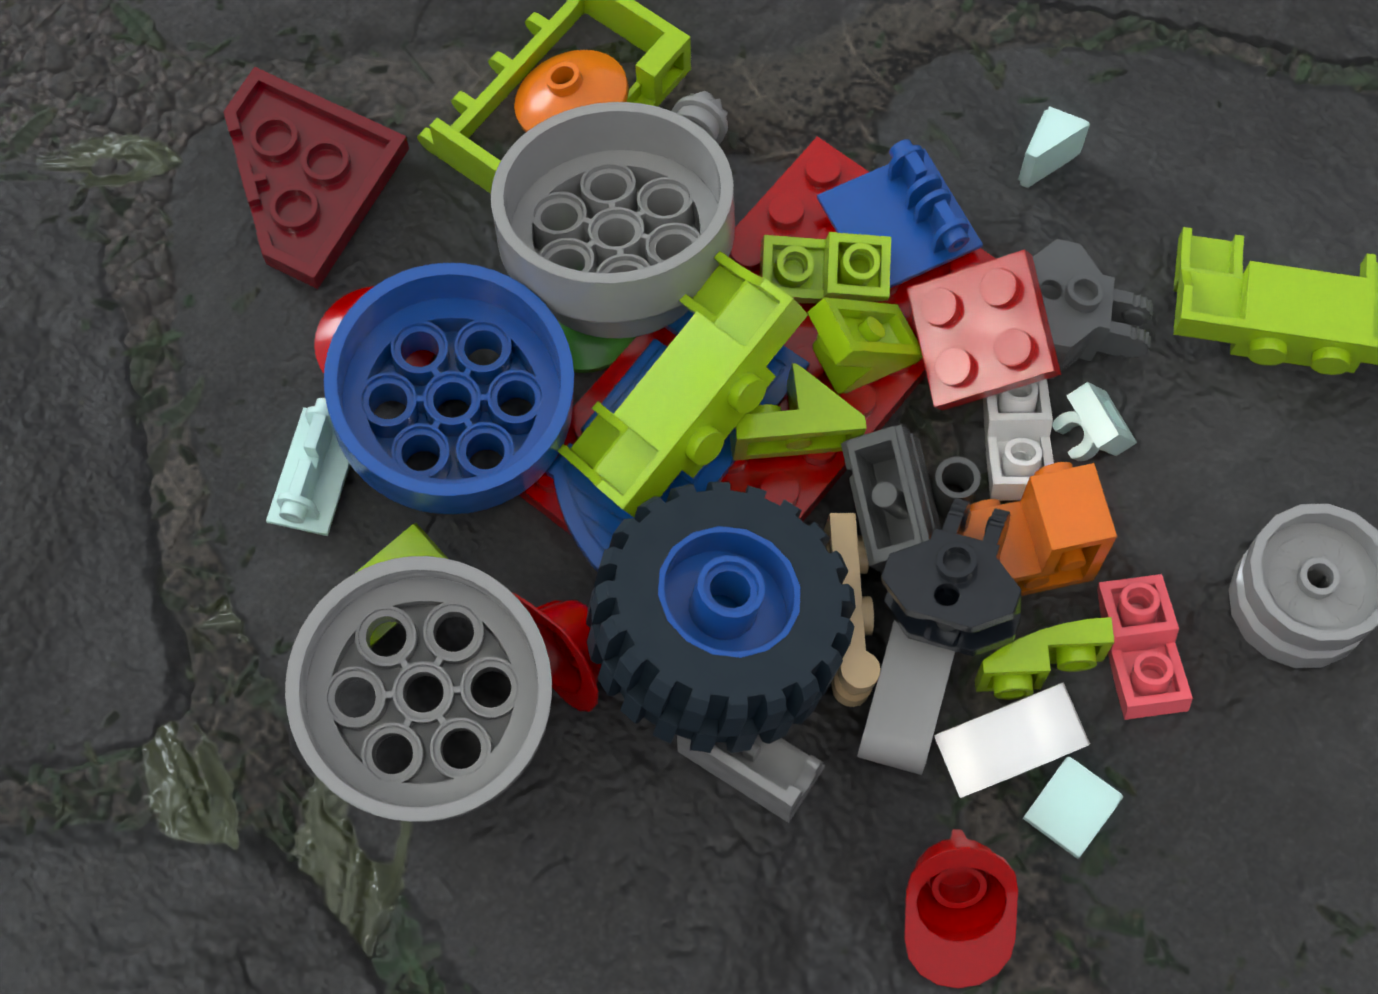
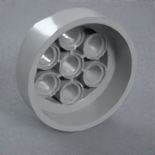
(614, 215)
(337, 650)

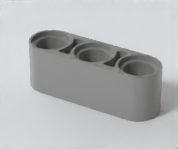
(906, 702)

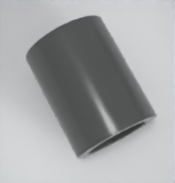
(959, 472)

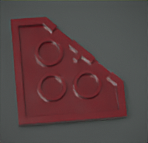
(307, 171)

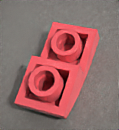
(1144, 649)

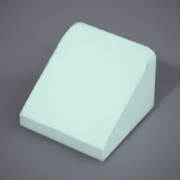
(1054, 144)
(1073, 807)

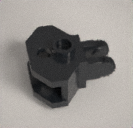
(955, 584)

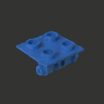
(910, 206)

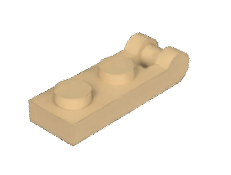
(859, 667)

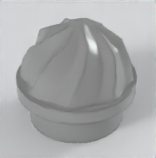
(705, 112)

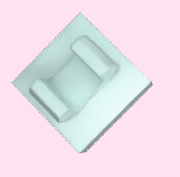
(1100, 422)

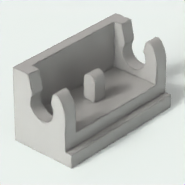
(769, 774)

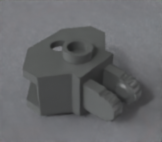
(1086, 309)

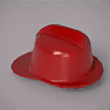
(565, 638)
(960, 912)

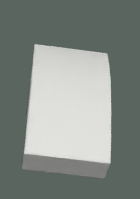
(1017, 438)
(1011, 740)

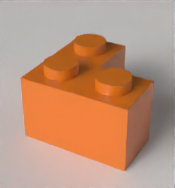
(1055, 530)

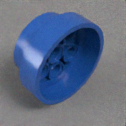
(451, 314)

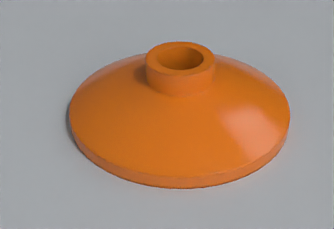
(568, 83)

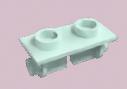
(311, 475)

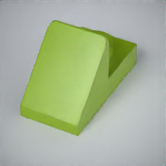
(861, 341)
(813, 425)

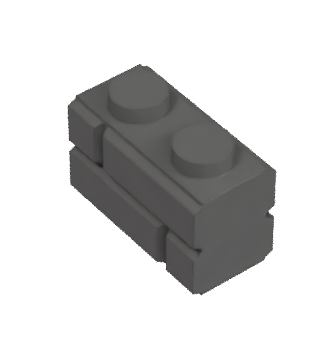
(890, 492)

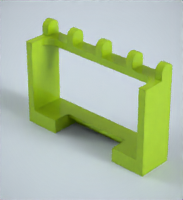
(657, 74)

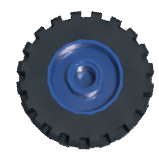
(719, 616)

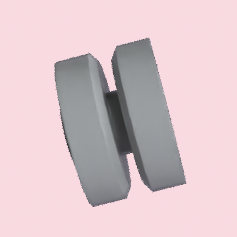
(1308, 586)

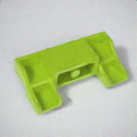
(1274, 309)
(692, 391)

